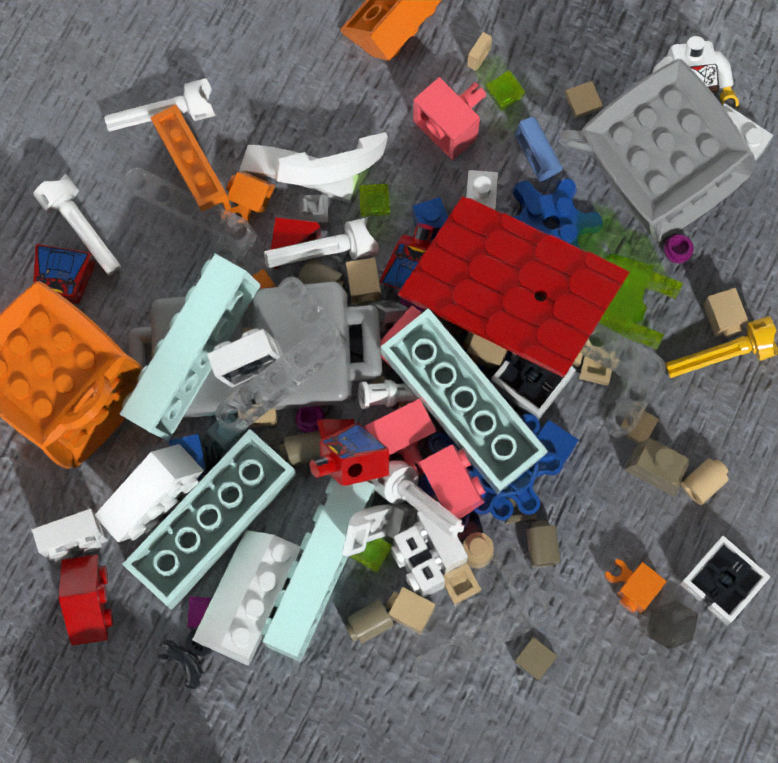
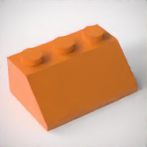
(386, 25)

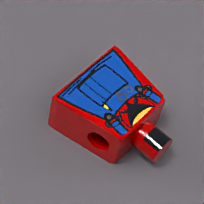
(406, 256)
(63, 270)
(351, 457)

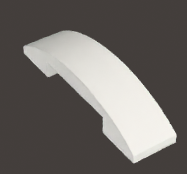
(262, 163)
(300, 171)
(377, 523)

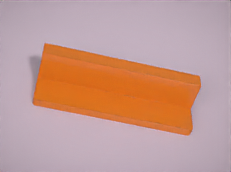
(189, 159)

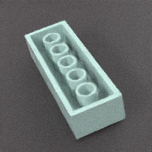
(181, 358)
(463, 401)
(210, 519)
(317, 572)

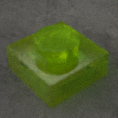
(505, 90)
(374, 200)
(374, 554)

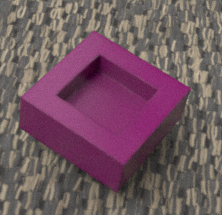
(197, 610)

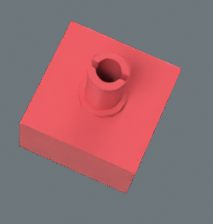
(448, 117)
(403, 430)

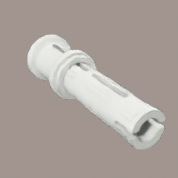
(384, 394)

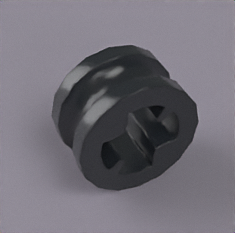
(210, 455)
(206, 651)

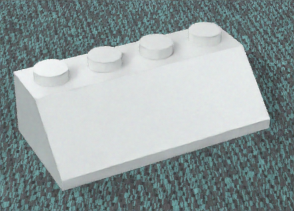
(247, 595)

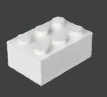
(149, 493)

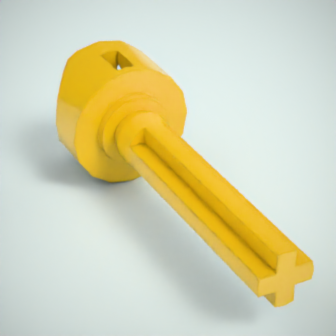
(758, 340)

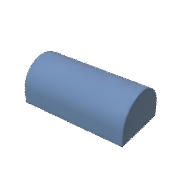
(537, 149)

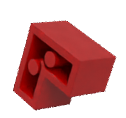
(84, 599)

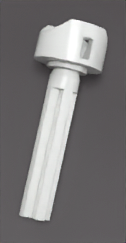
(194, 101)
(59, 197)
(355, 240)
(402, 486)

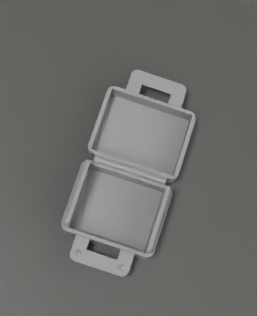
(267, 312)

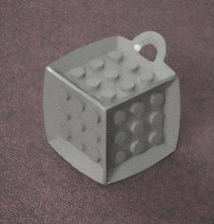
(666, 149)

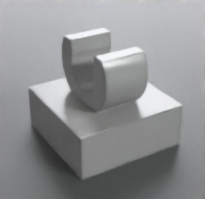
(314, 209)
(389, 312)

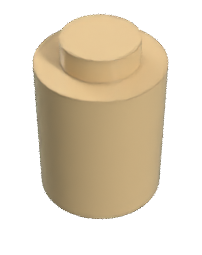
(705, 480)
(479, 549)

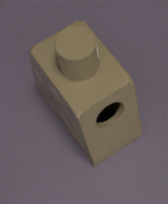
(658, 465)

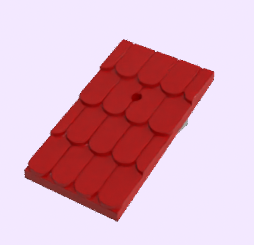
(514, 285)

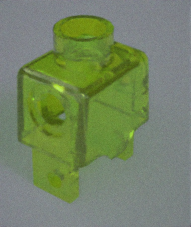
(628, 304)

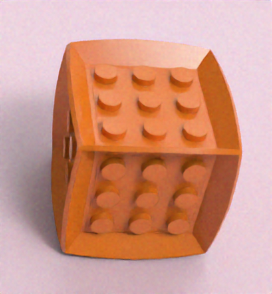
(61, 376)

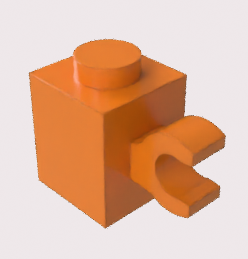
(249, 193)
(638, 587)

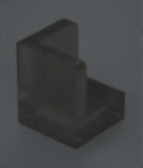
(672, 624)

